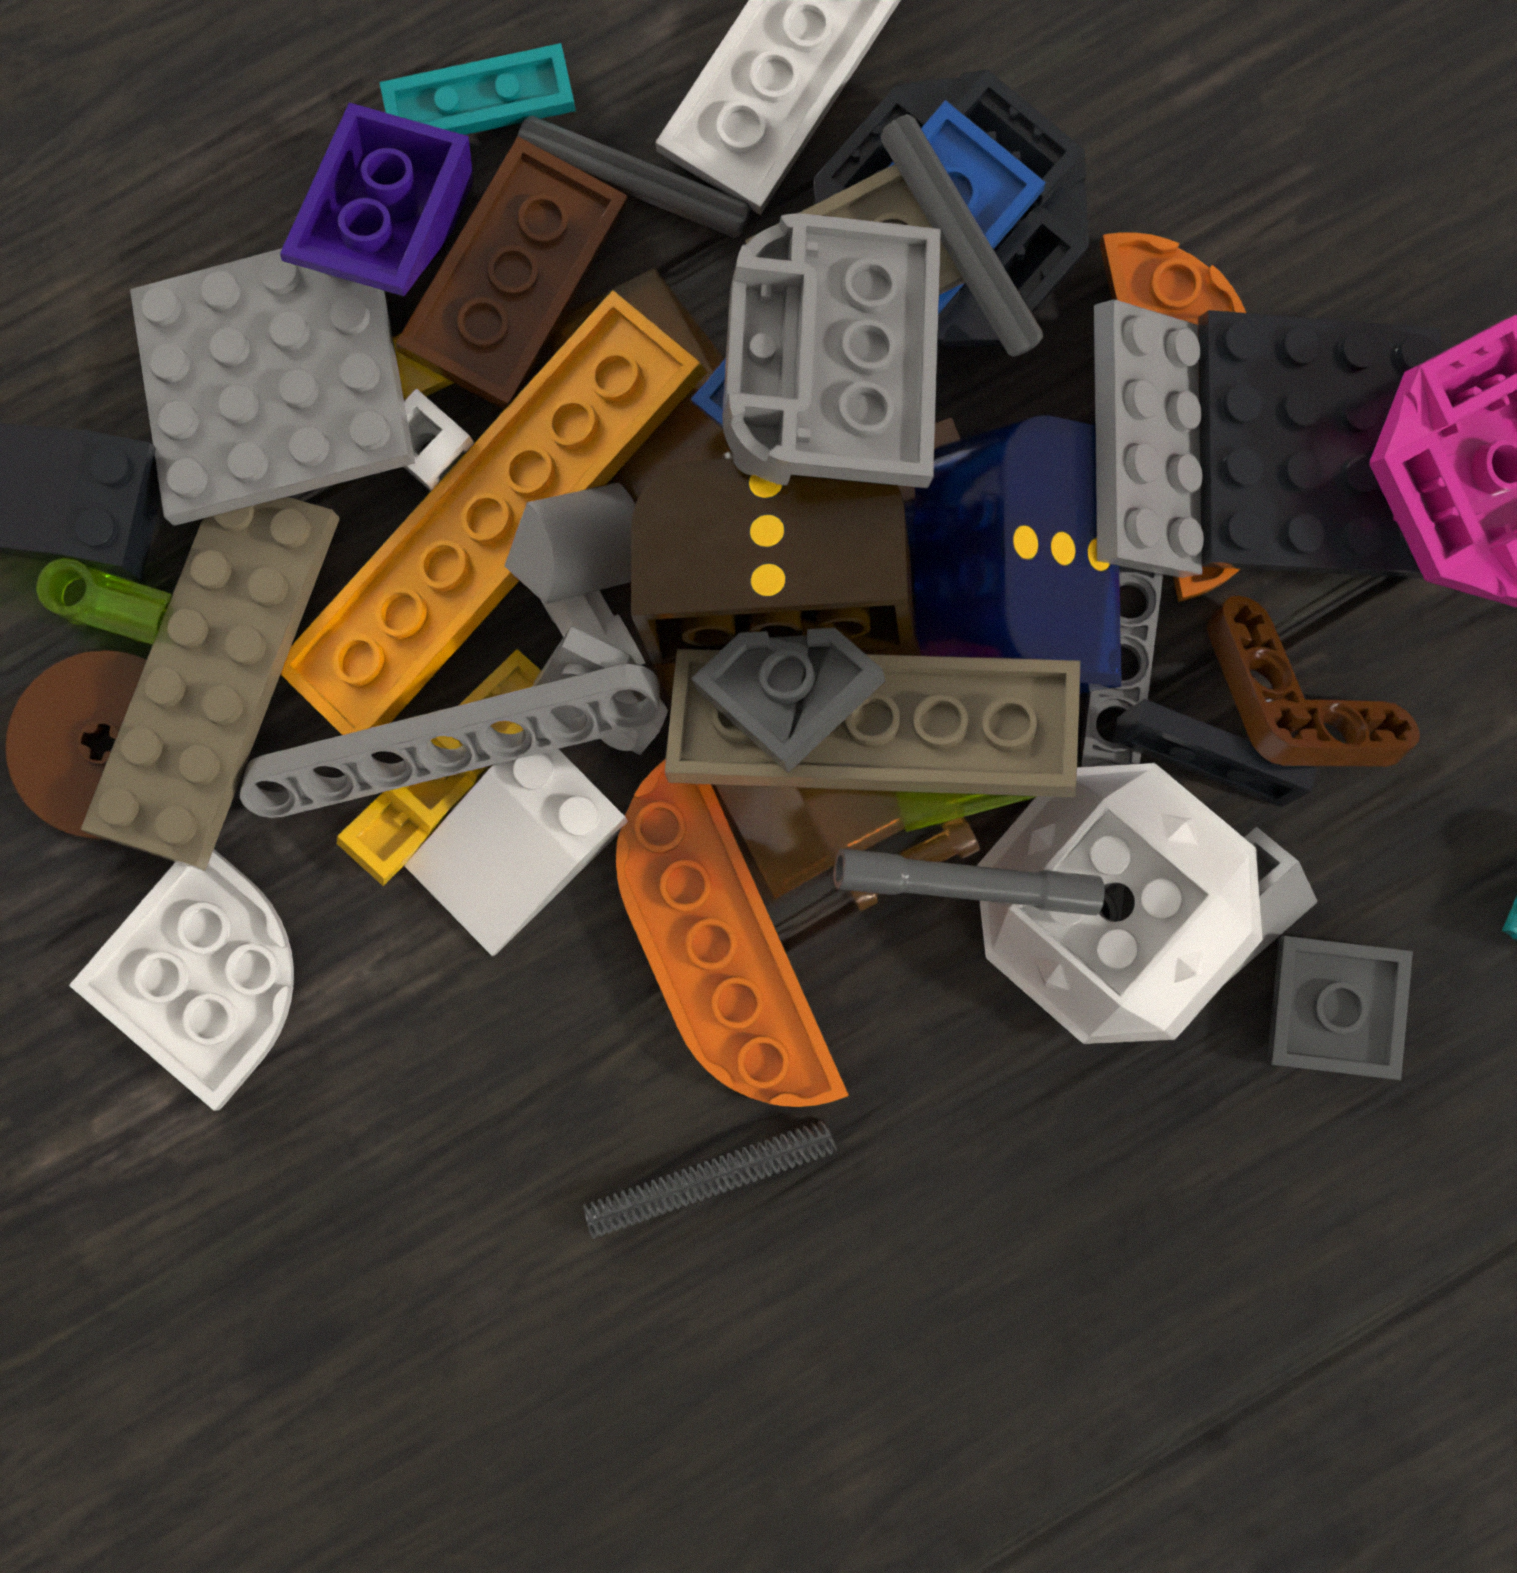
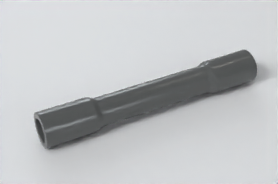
(895, 875)

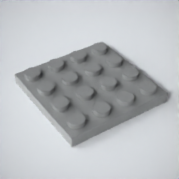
(266, 384)

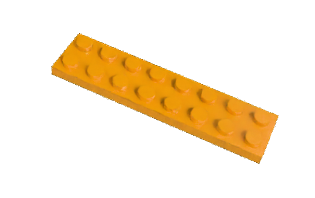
(450, 554)

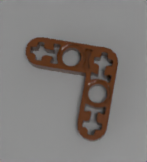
(1248, 640)

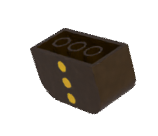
(754, 555)

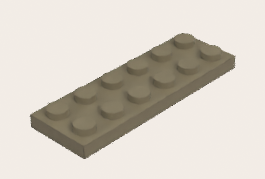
(210, 679)
(925, 729)

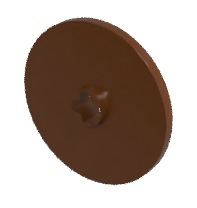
(53, 731)

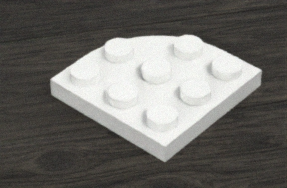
(197, 977)

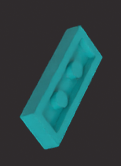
(484, 92)

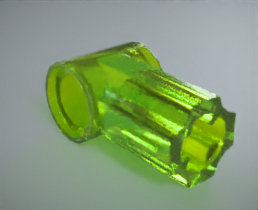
(108, 602)

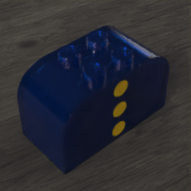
(1014, 551)

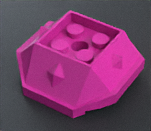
(1453, 464)

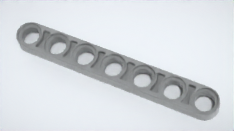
(1139, 637)
(466, 723)

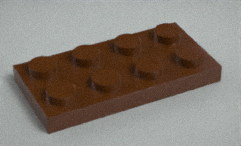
(512, 273)

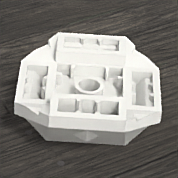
(1189, 920)

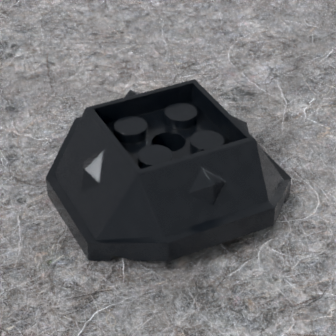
(1046, 237)

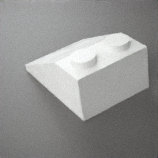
(515, 844)

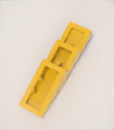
(405, 817)

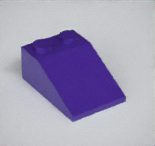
(381, 200)

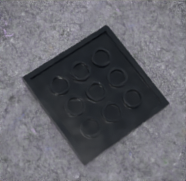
(1291, 441)

